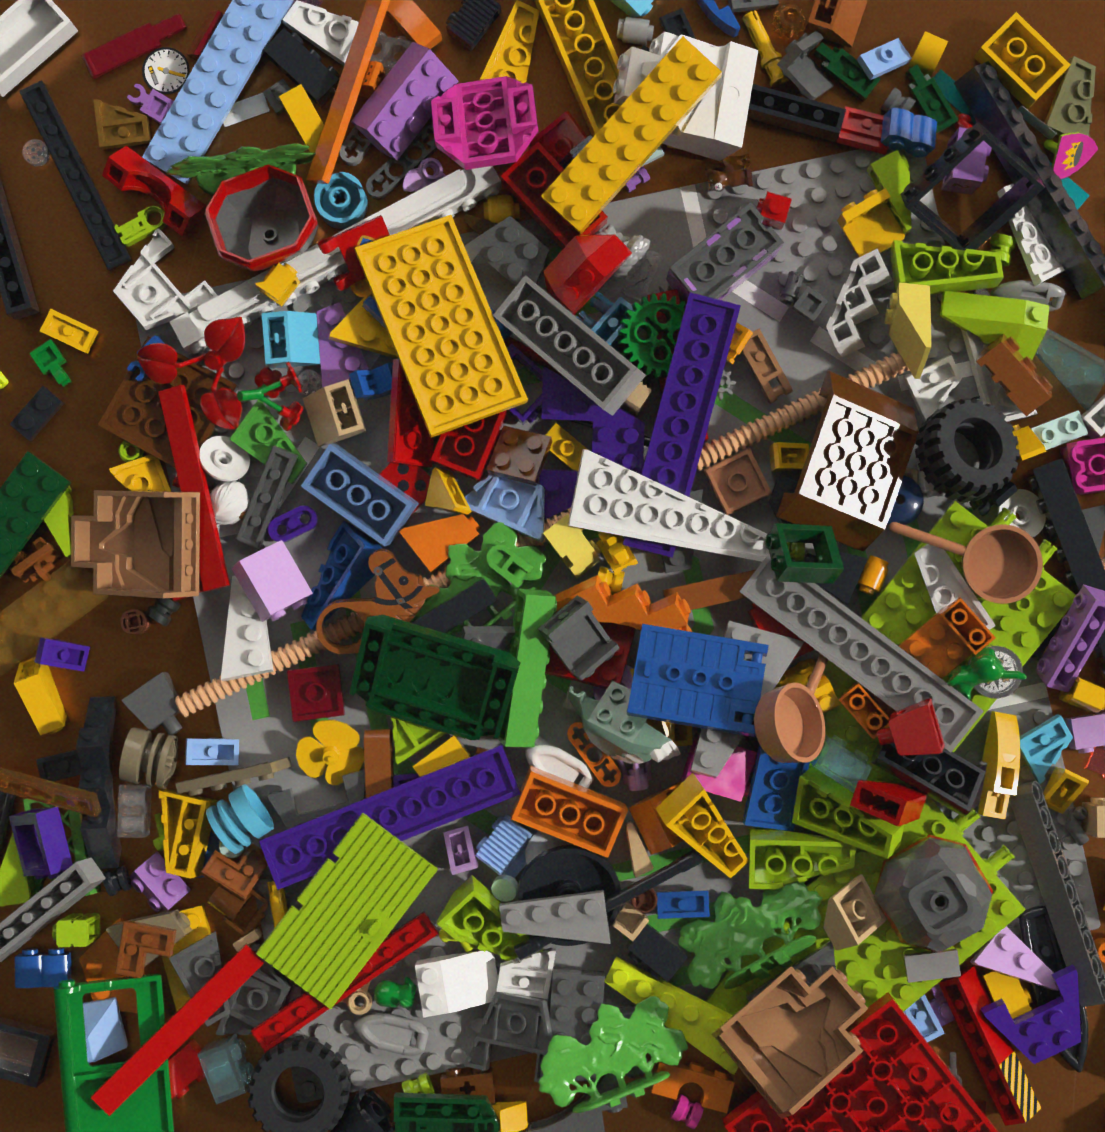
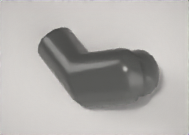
(1074, 824)

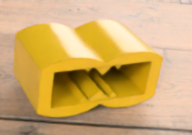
(1085, 696)

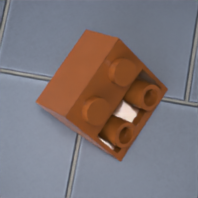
(836, 20)

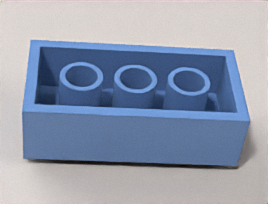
(359, 494)

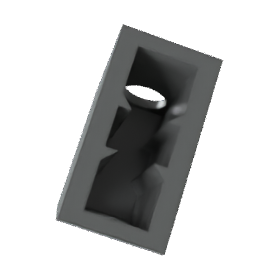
(156, 704)

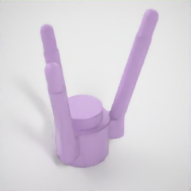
(637, 777)

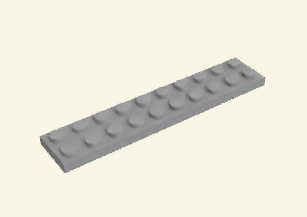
(860, 650)

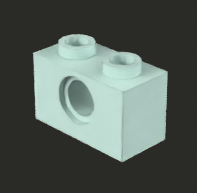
(1061, 430)

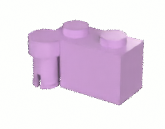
(1087, 732)

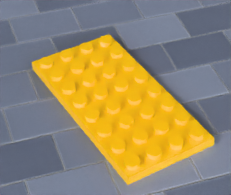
(441, 325)

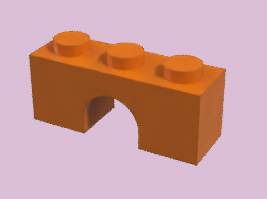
(715, 1085)

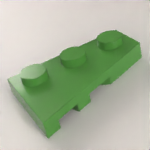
(260, 433)

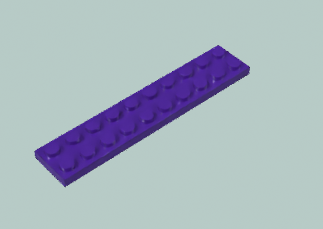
(688, 399)
(400, 810)

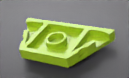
(411, 738)

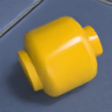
(500, 207)

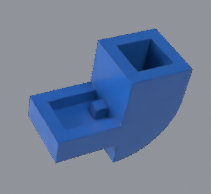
(372, 383)

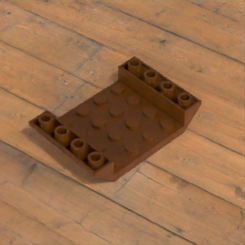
(853, 463)

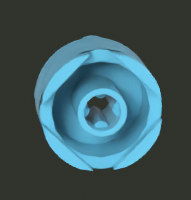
(344, 214)

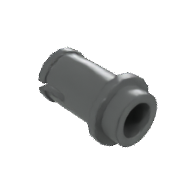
(791, 289)

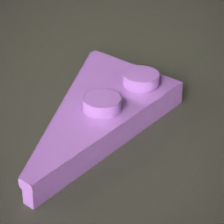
(1010, 956)

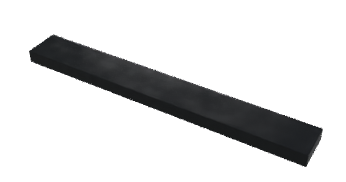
(75, 175)

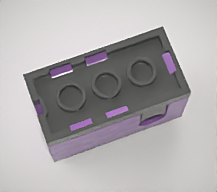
(726, 257)

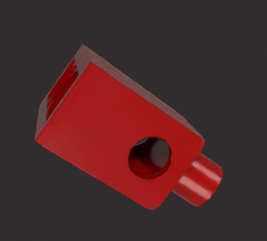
(914, 730)

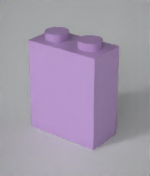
(272, 581)

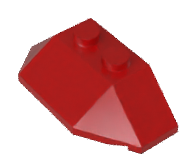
(584, 268)

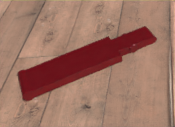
(131, 46)

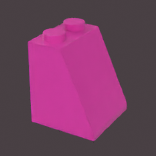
(732, 779)

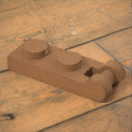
(765, 367)

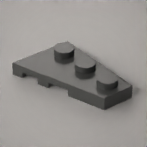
(197, 965)

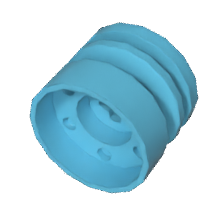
(235, 821)

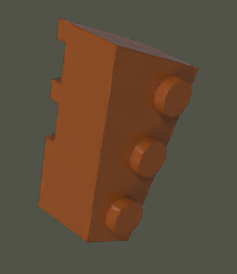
(1015, 374)

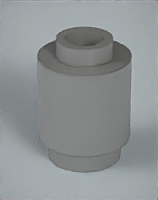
(635, 31)

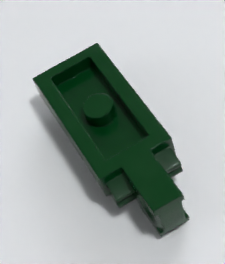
(845, 70)
(930, 98)

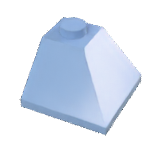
(103, 1029)

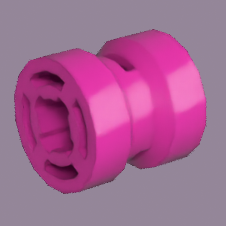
(686, 1111)

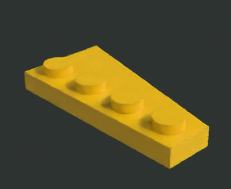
(514, 47)

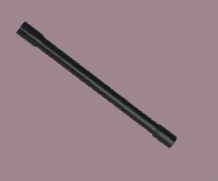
(680, 865)

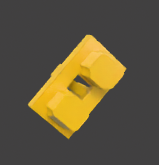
(615, 553)

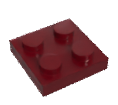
(316, 692)

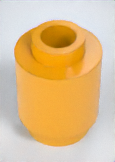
(873, 575)

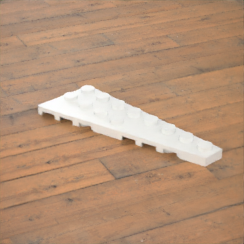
(634, 506)

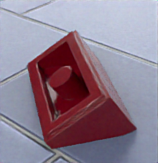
(204, 34)

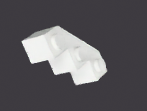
(856, 302)

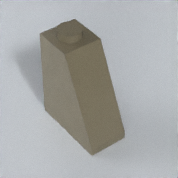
(169, 919)

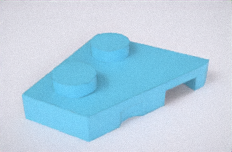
(1044, 745)

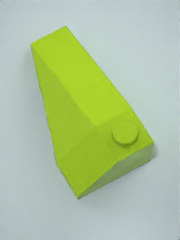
(993, 316)
(790, 857)
(475, 918)

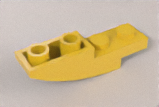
(1003, 765)

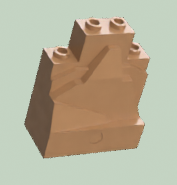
(140, 543)
(794, 1036)

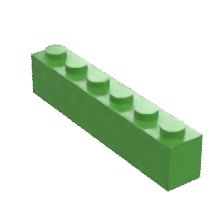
(532, 650)

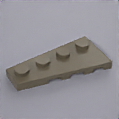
(239, 776)

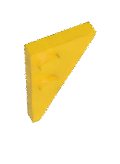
(141, 475)

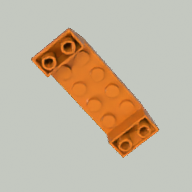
(938, 645)

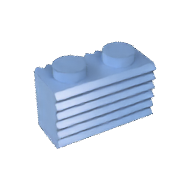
(503, 844)

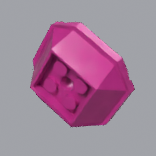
(485, 121)

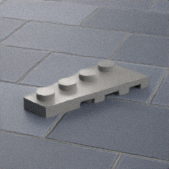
(564, 916)

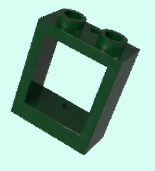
(825, 546)

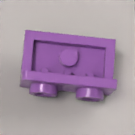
(159, 887)

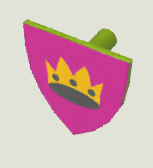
(1070, 152)

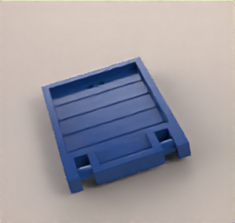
(697, 680)

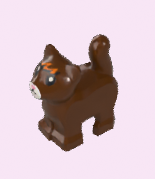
(730, 172)

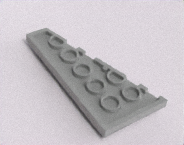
(717, 746)

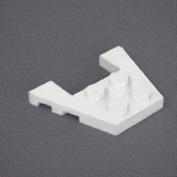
(151, 294)

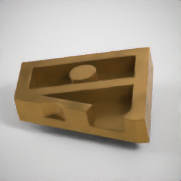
(120, 127)

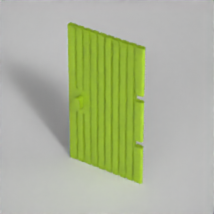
(347, 911)

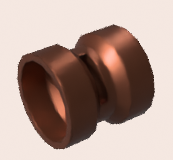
(140, 622)
(645, 902)

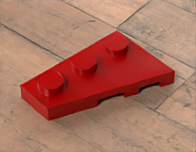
(560, 136)

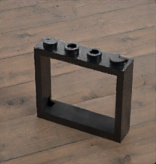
(992, 218)

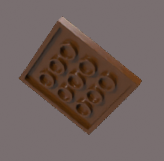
(138, 414)

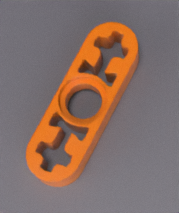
(600, 774)

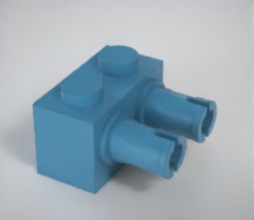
(610, 323)

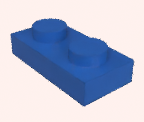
(682, 904)

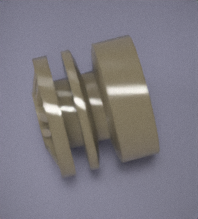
(143, 757)

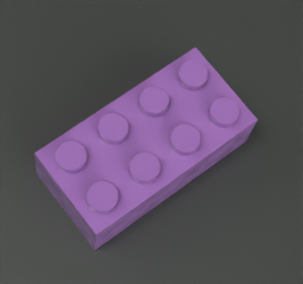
(403, 101)

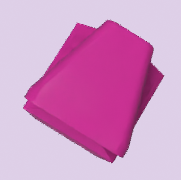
(1086, 465)

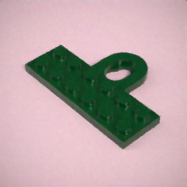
(25, 503)

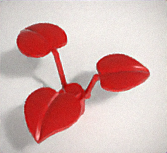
(227, 344)

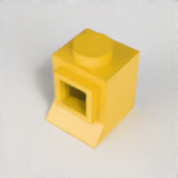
(279, 283)

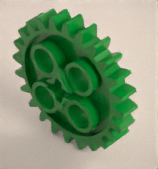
(642, 350)

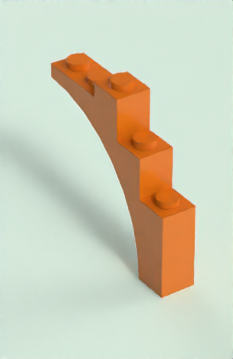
(628, 607)

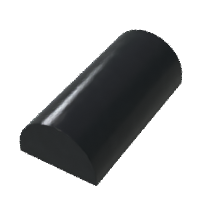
(939, 776)

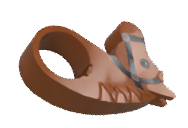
(397, 595)

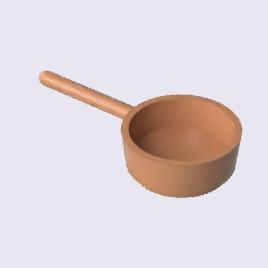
(996, 563)
(791, 720)

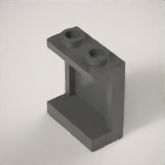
(578, 638)

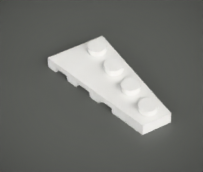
(1033, 245)
(946, 582)

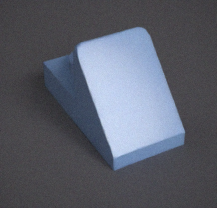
(212, 751)

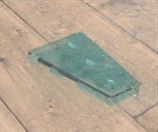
(1073, 366)

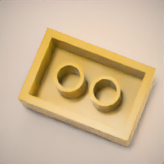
(1022, 60)

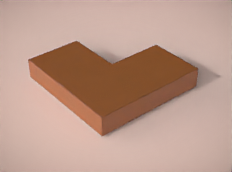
(235, 877)
(137, 941)

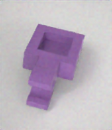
(940, 1006)

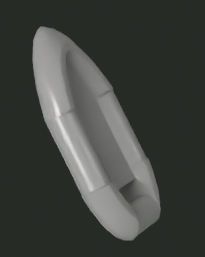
(1026, 291)
(392, 1033)

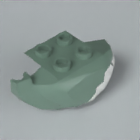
(617, 733)

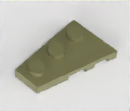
(1072, 102)

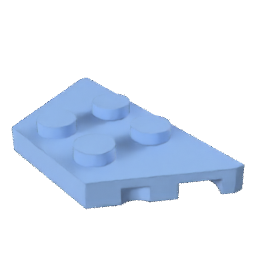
(511, 503)

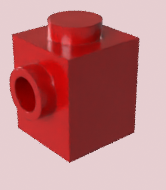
(774, 209)

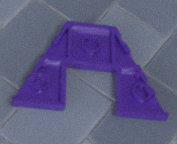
(613, 437)

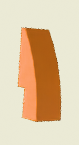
(414, 23)

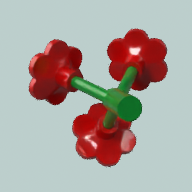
(271, 384)

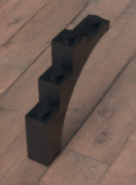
(95, 755)

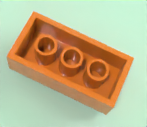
(569, 811)

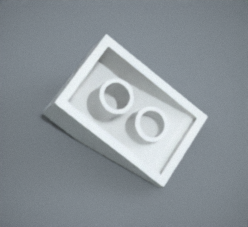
(456, 981)

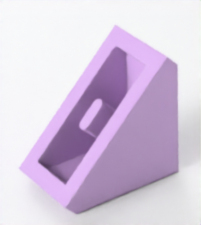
(460, 850)

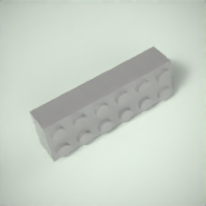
(569, 345)

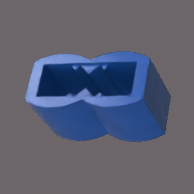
(909, 132)
(42, 969)

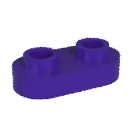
(293, 523)

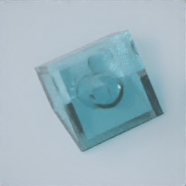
(841, 763)

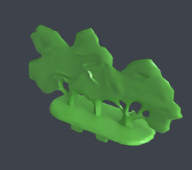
(215, 169)
(471, 566)
(743, 929)
(614, 1049)

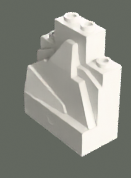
(719, 119)

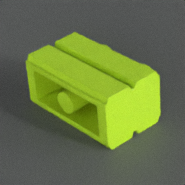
(77, 930)

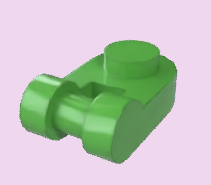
(500, 559)

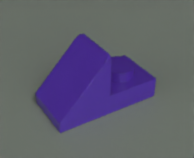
(62, 654)

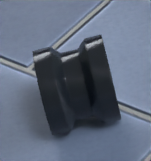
(117, 881)

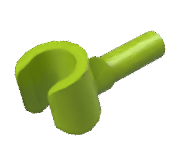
(158, 842)

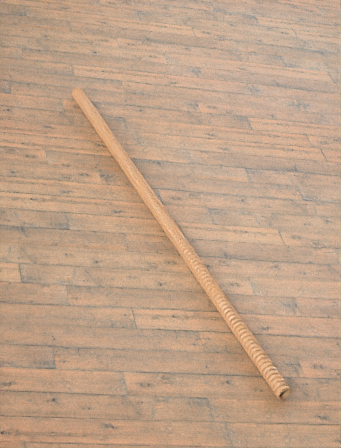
(710, 453)

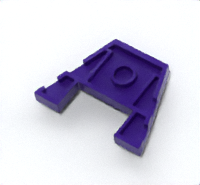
(1047, 1027)

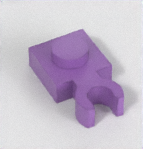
(153, 105)

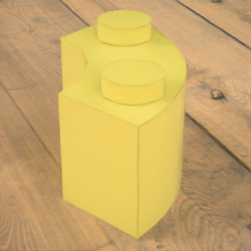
(572, 547)

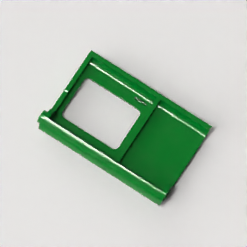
(149, 1105)

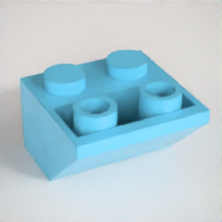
(290, 338)

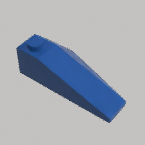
(344, 571)

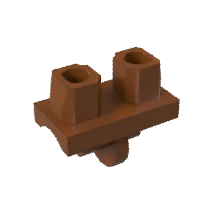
(38, 563)

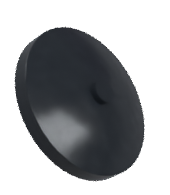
(566, 872)

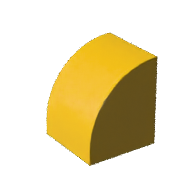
(928, 53)

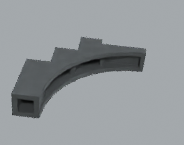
(593, 1119)

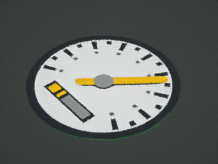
(165, 70)

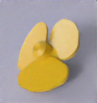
(338, 753)

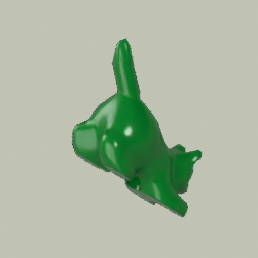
(983, 669)

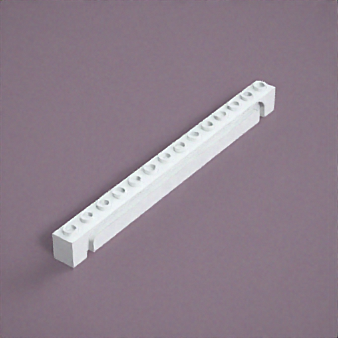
(442, 198)

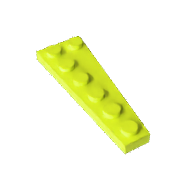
(685, 1013)

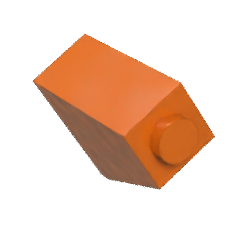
(433, 538)

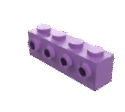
(1073, 640)

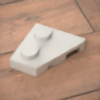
(933, 385)
(527, 976)

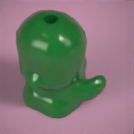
(392, 994)

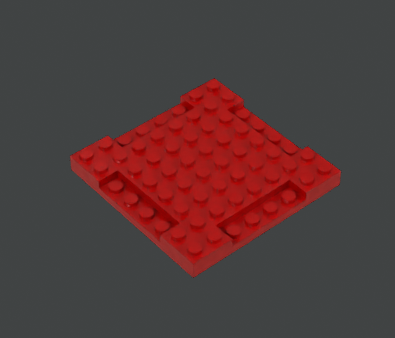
(886, 1088)

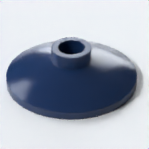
(912, 504)

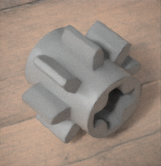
(725, 377)

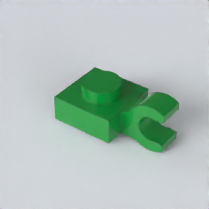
(50, 360)

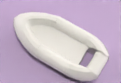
(559, 763)

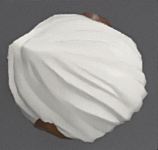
(229, 502)

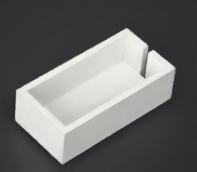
(28, 37)

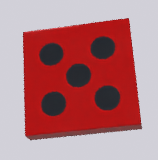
(409, 479)

